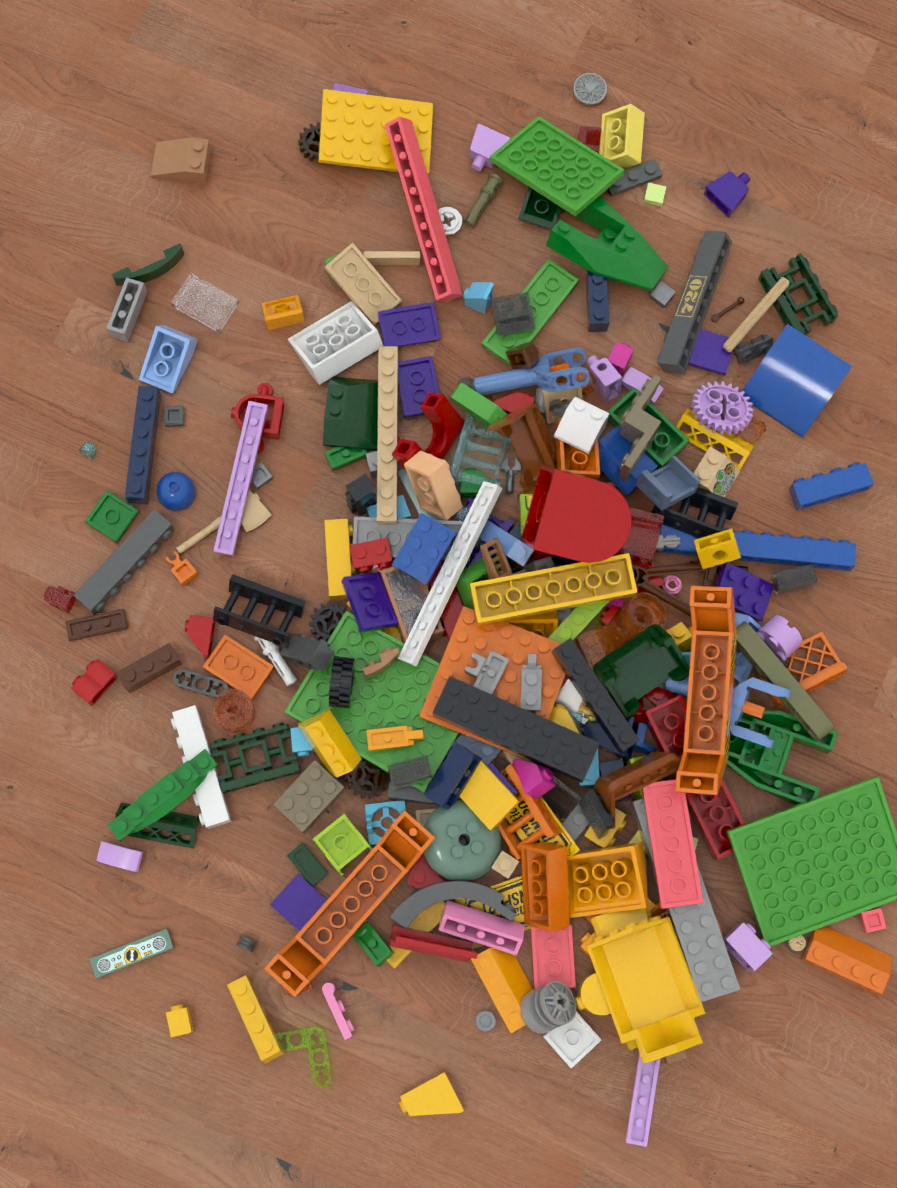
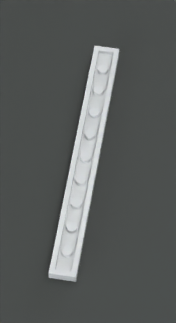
(449, 573)

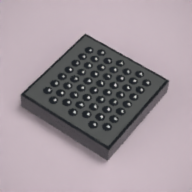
(598, 817)

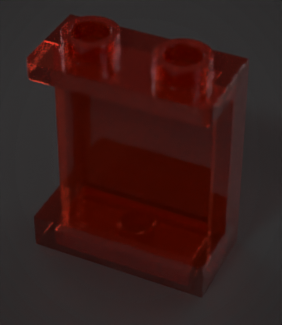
(642, 537)

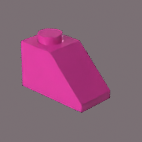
(534, 778)

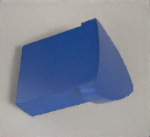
(640, 746)

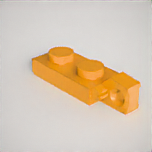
(392, 738)

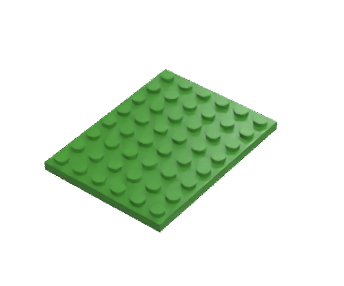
(379, 702)
(818, 861)

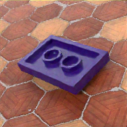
(409, 325)
(415, 381)
(749, 591)
(369, 602)

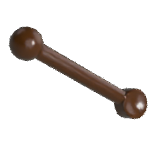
(715, 317)

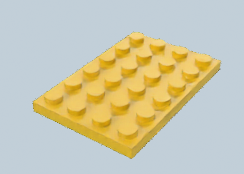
(356, 132)

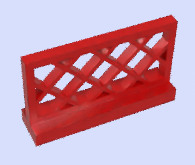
(432, 944)

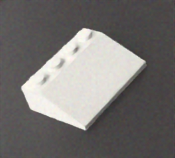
(336, 342)

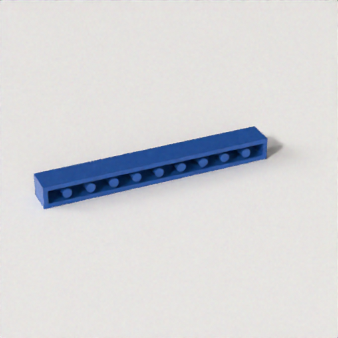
(777, 549)

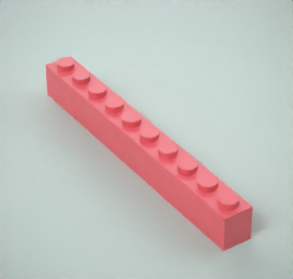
(423, 209)

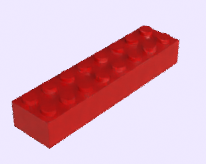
(710, 812)

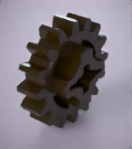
(310, 146)
(371, 784)

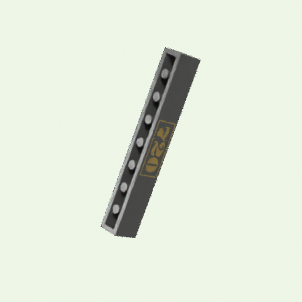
(694, 302)

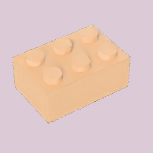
(433, 485)

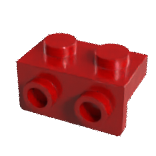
(371, 554)

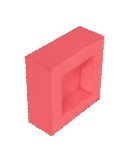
(873, 920)

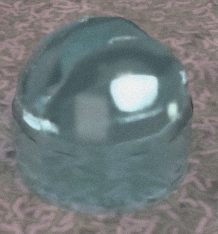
(88, 450)

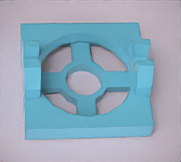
(371, 809)

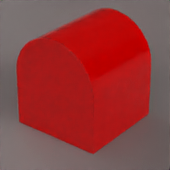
(576, 517)

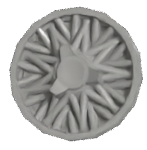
(590, 89)

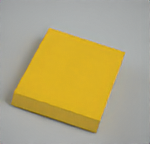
(488, 796)

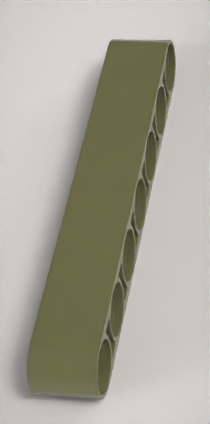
(774, 672)

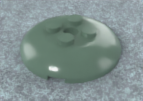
(448, 855)

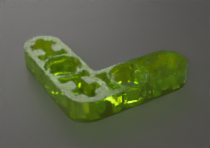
(307, 1042)

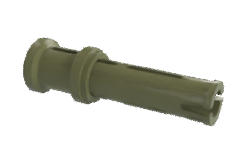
(486, 193)

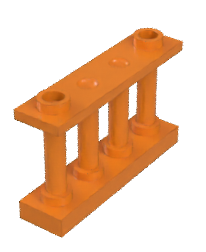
(537, 810)

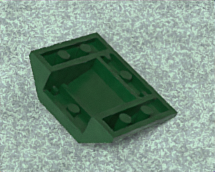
(351, 414)

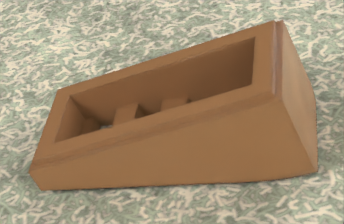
(503, 563)

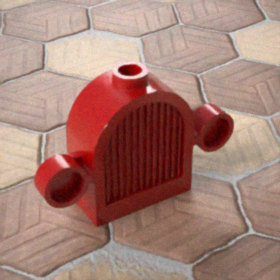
(274, 415)

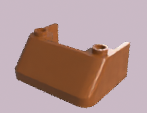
(531, 442)
(636, 776)

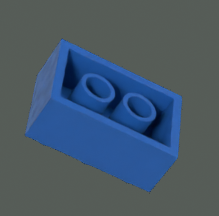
(424, 549)

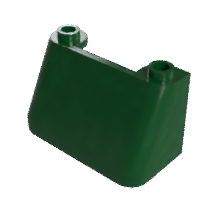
(641, 667)

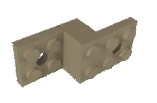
(638, 426)

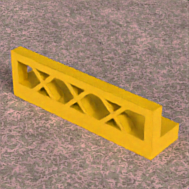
(729, 441)

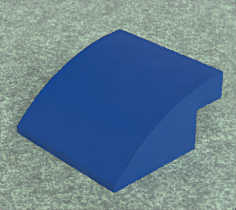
(795, 380)

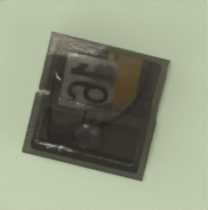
(512, 314)

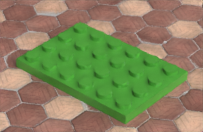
(557, 165)

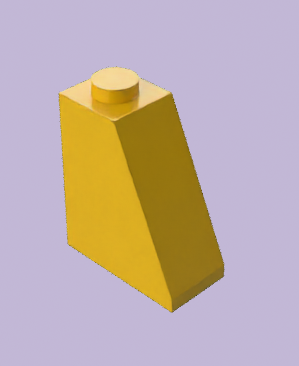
(431, 1098)

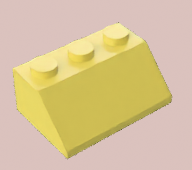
(622, 136)

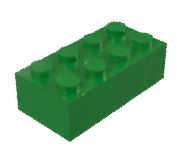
(668, 439)

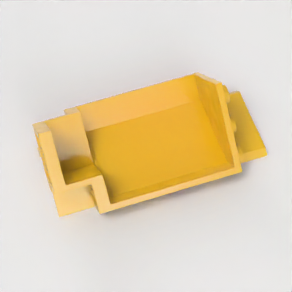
(646, 982)

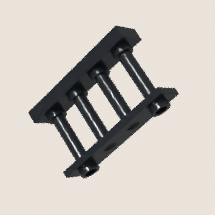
(707, 503)
(259, 594)

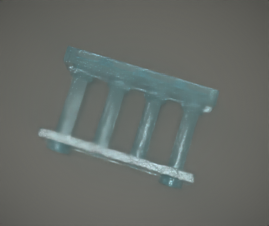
(466, 444)

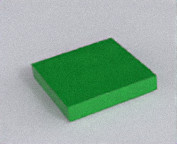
(112, 516)

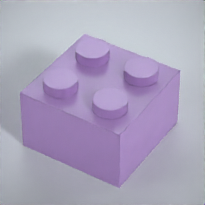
(746, 946)

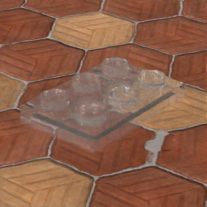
(204, 302)

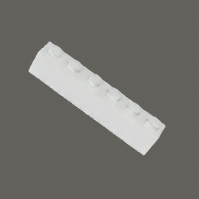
(193, 741)

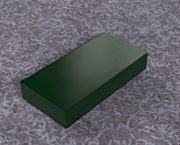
(307, 864)

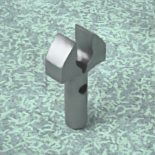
(558, 408)
(510, 474)

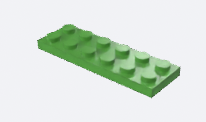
(546, 295)

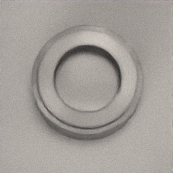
(485, 1020)

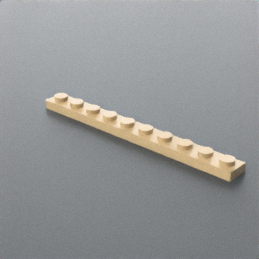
(387, 435)

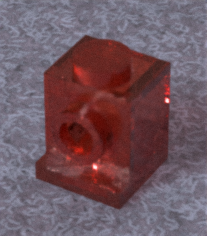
(60, 598)

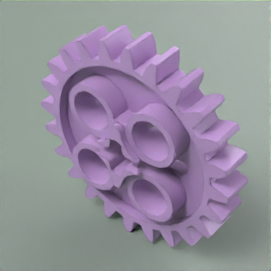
(735, 408)

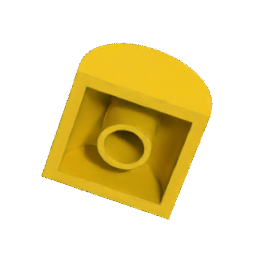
(591, 996)

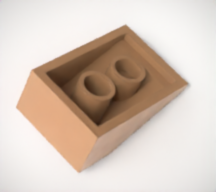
(182, 160)

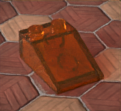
(599, 643)

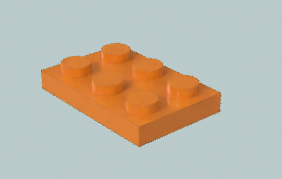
(238, 666)

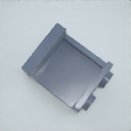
(668, 483)

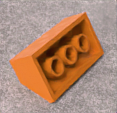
(575, 460)
(545, 886)
(848, 959)

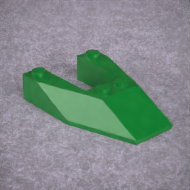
(616, 252)
(765, 765)

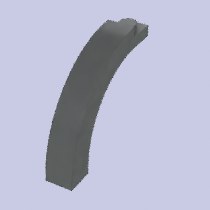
(446, 890)

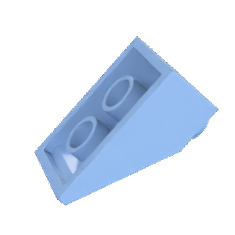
(167, 358)

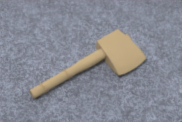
(253, 516)

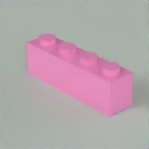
(481, 927)

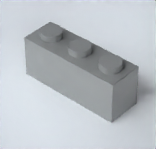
(127, 309)

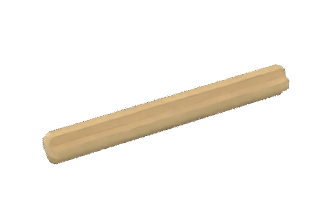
(756, 314)

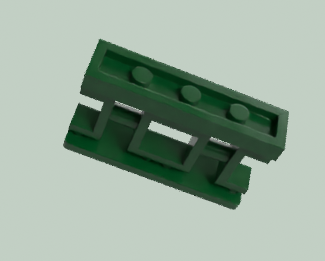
(785, 304)
(259, 774)

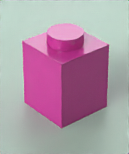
(620, 356)

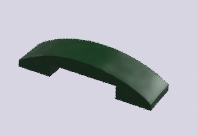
(152, 271)

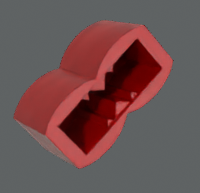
(94, 682)

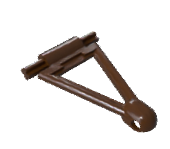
(641, 579)

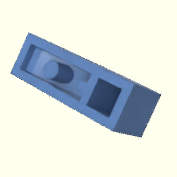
(511, 546)

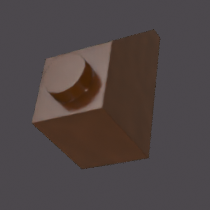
(523, 355)

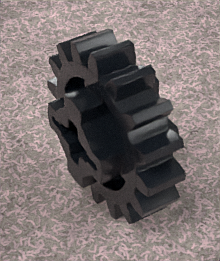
(323, 619)

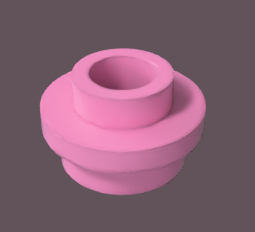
(674, 579)

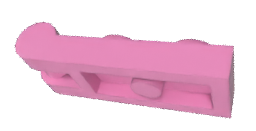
(337, 1009)

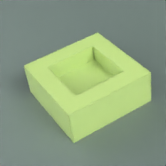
(655, 194)

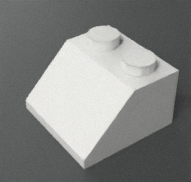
(581, 425)

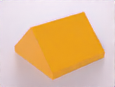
(283, 312)

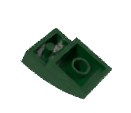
(539, 210)

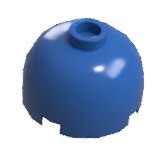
(176, 491)

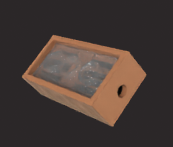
(407, 600)

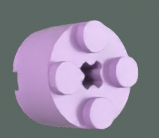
(780, 637)

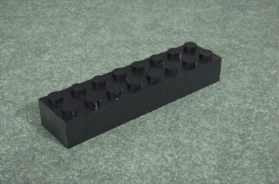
(515, 729)

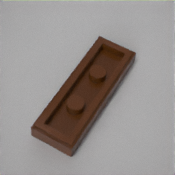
(96, 625)

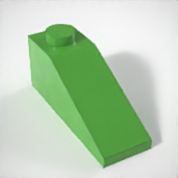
(476, 405)

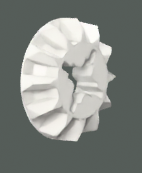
(451, 214)

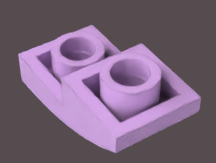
(636, 379)
(119, 856)

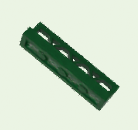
(172, 822)

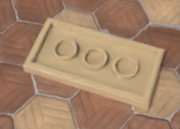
(362, 283)

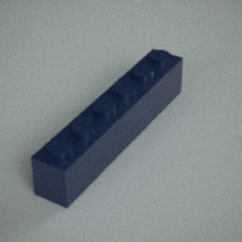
(143, 445)

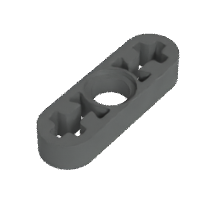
(188, 674)

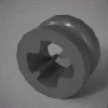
(246, 943)

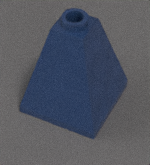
(595, 732)

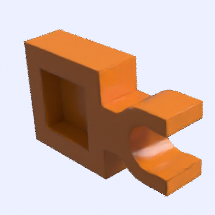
(182, 570)

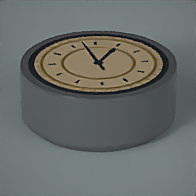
(797, 944)

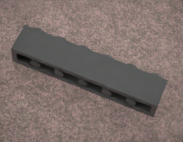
(124, 562)

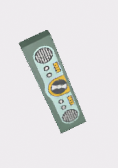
(131, 953)

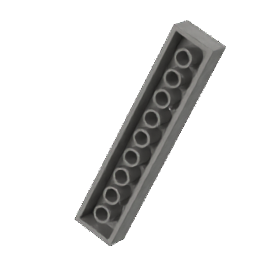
(696, 932)

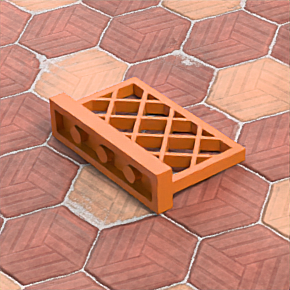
(818, 679)

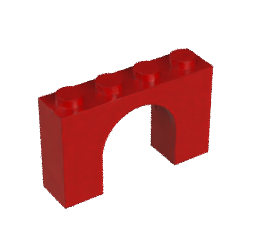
(445, 425)

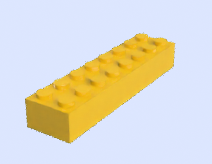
(552, 589)

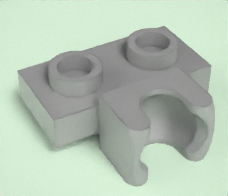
(487, 671)

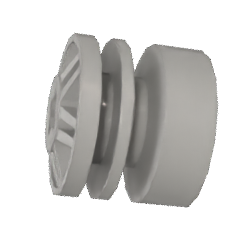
(548, 1007)

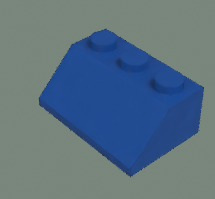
(611, 453)

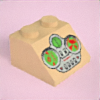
(716, 472)

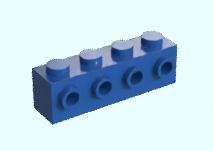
(831, 486)

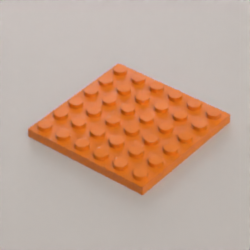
(507, 641)

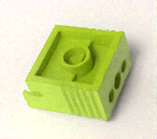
(341, 842)

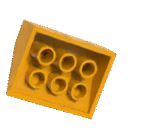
(607, 880)

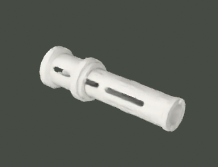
(271, 650)

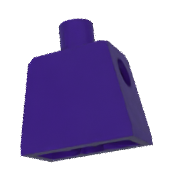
(728, 192)

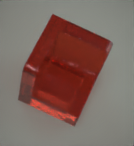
(590, 137)

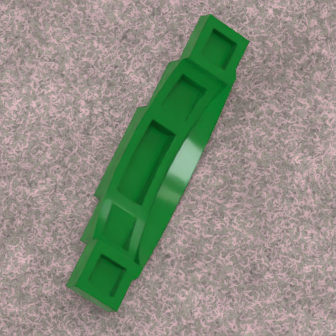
(163, 796)

